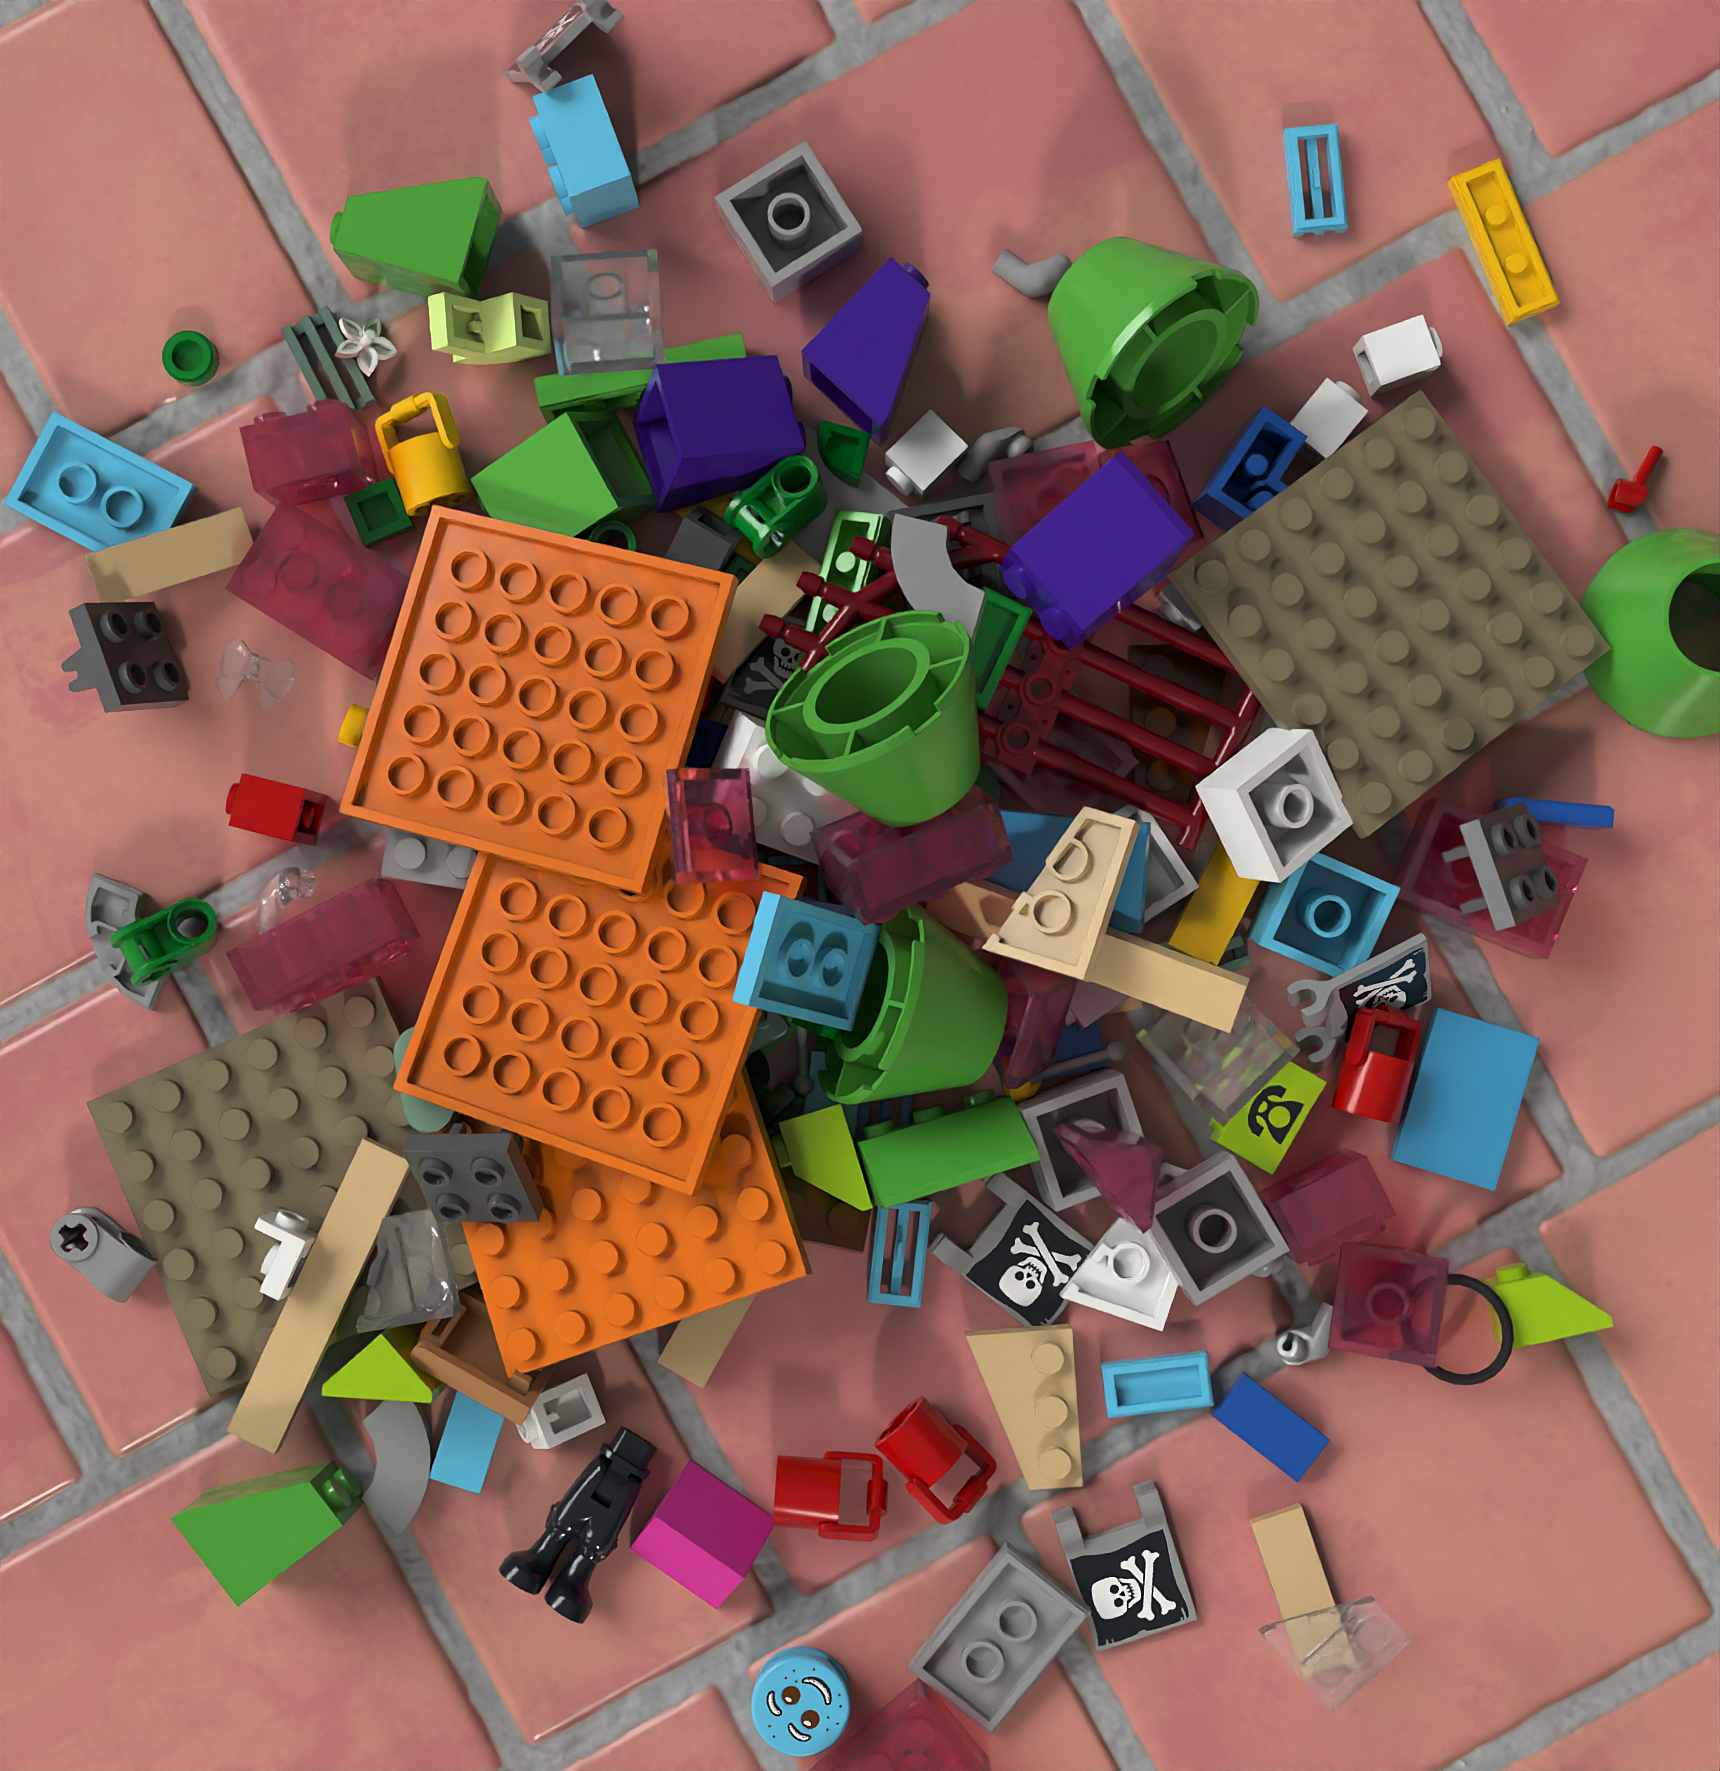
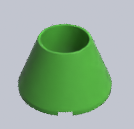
(1147, 335)
(1644, 670)
(885, 718)
(923, 1020)

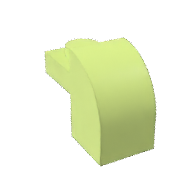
(489, 330)

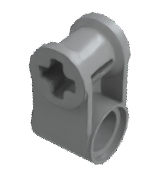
(108, 1258)

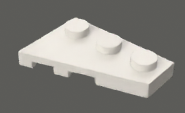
(1127, 1272)

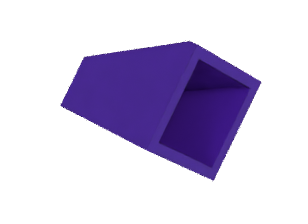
(870, 348)
(714, 427)
(1096, 552)

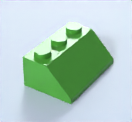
(943, 1148)

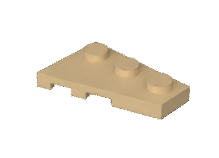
(1072, 899)
(1035, 1397)

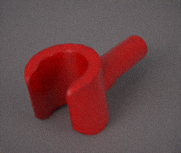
(1629, 494)

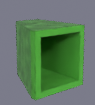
(420, 236)
(568, 477)
(267, 1523)

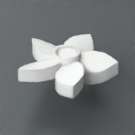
(364, 344)

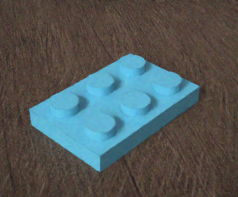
(96, 488)
(806, 962)

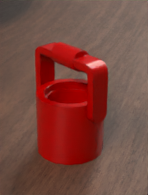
(1371, 1081)
(925, 1449)
(810, 1494)

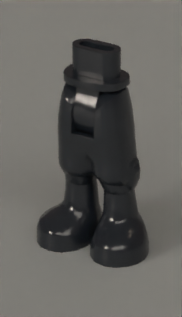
(592, 1513)

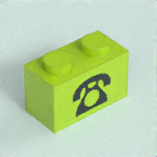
(1271, 1118)

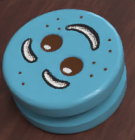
(801, 1701)

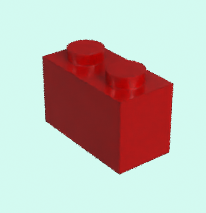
(276, 809)

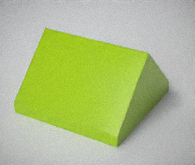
(385, 1372)

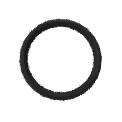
(1507, 1336)

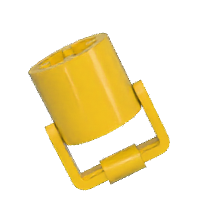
(428, 465)

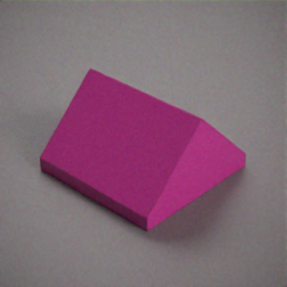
(704, 1534)

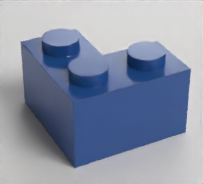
(1249, 469)

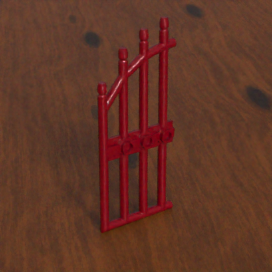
(1044, 680)

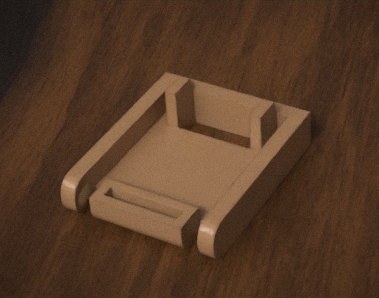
(468, 1358)

